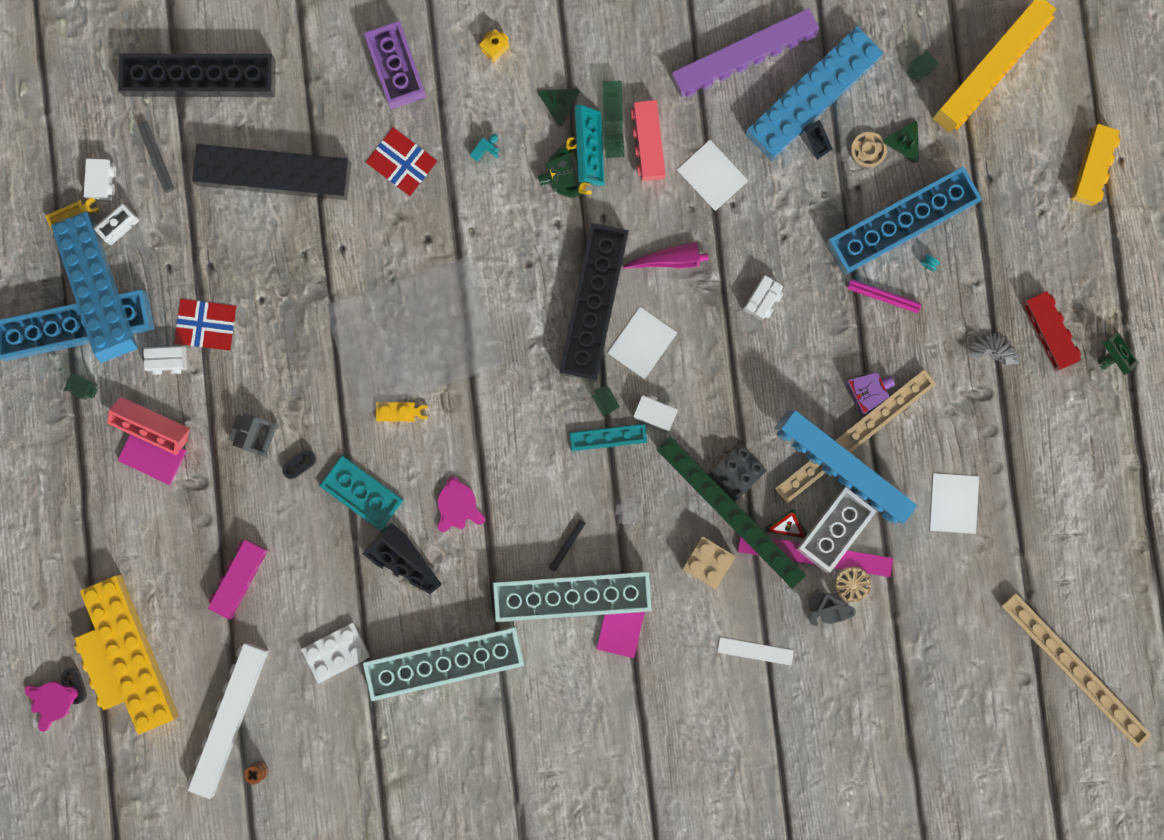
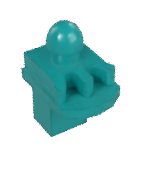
(484, 146)

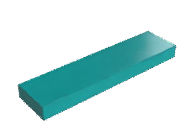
(608, 437)

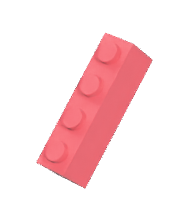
(649, 140)
(148, 425)

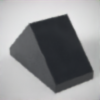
(816, 139)

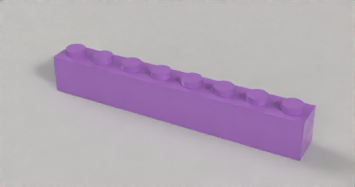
(745, 52)

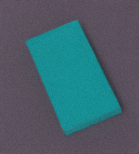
(589, 146)
(361, 493)

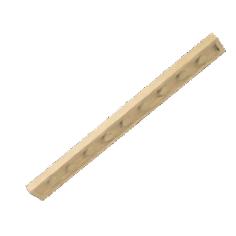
(859, 432)
(1076, 670)

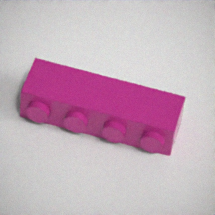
(237, 579)

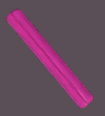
(884, 296)

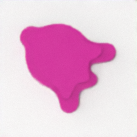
(457, 505)
(51, 701)

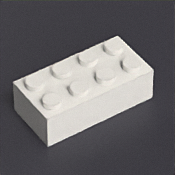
(836, 530)

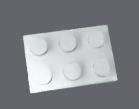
(335, 653)

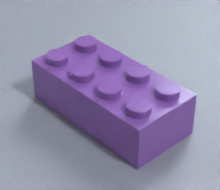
(395, 65)

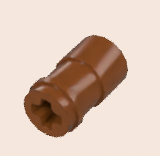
(256, 772)

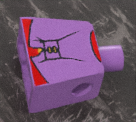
(869, 391)

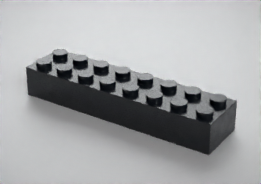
(196, 75)
(271, 172)
(593, 302)

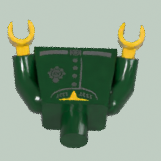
(563, 172)

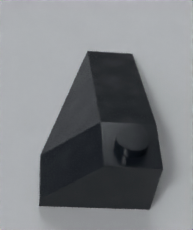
(396, 552)

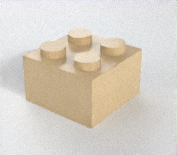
(708, 562)

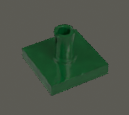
(1118, 353)

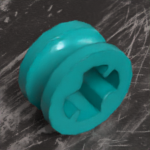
(930, 263)

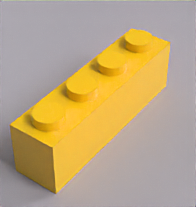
(1095, 165)
(98, 669)

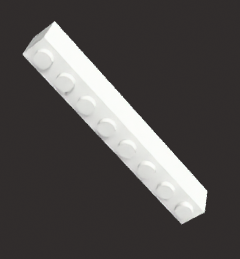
(228, 720)

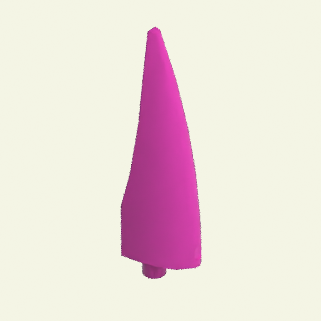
(676, 257)

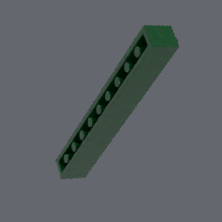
(731, 512)

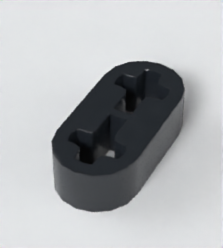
(296, 461)
(78, 683)

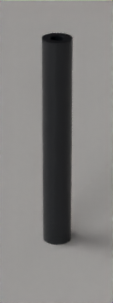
(567, 545)

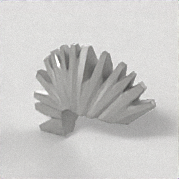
(994, 348)

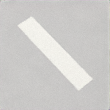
(755, 651)

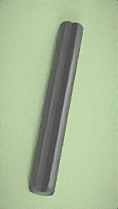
(156, 157)

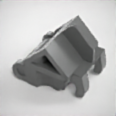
(245, 433)
(828, 608)

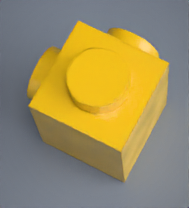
(494, 44)

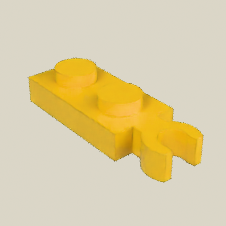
(70, 211)
(400, 412)

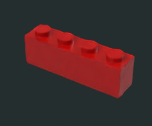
(1052, 331)

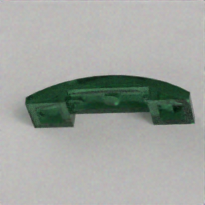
(613, 119)

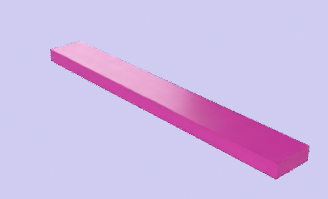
(870, 563)

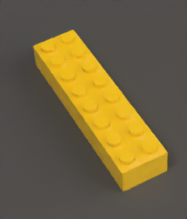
(995, 65)
(129, 654)

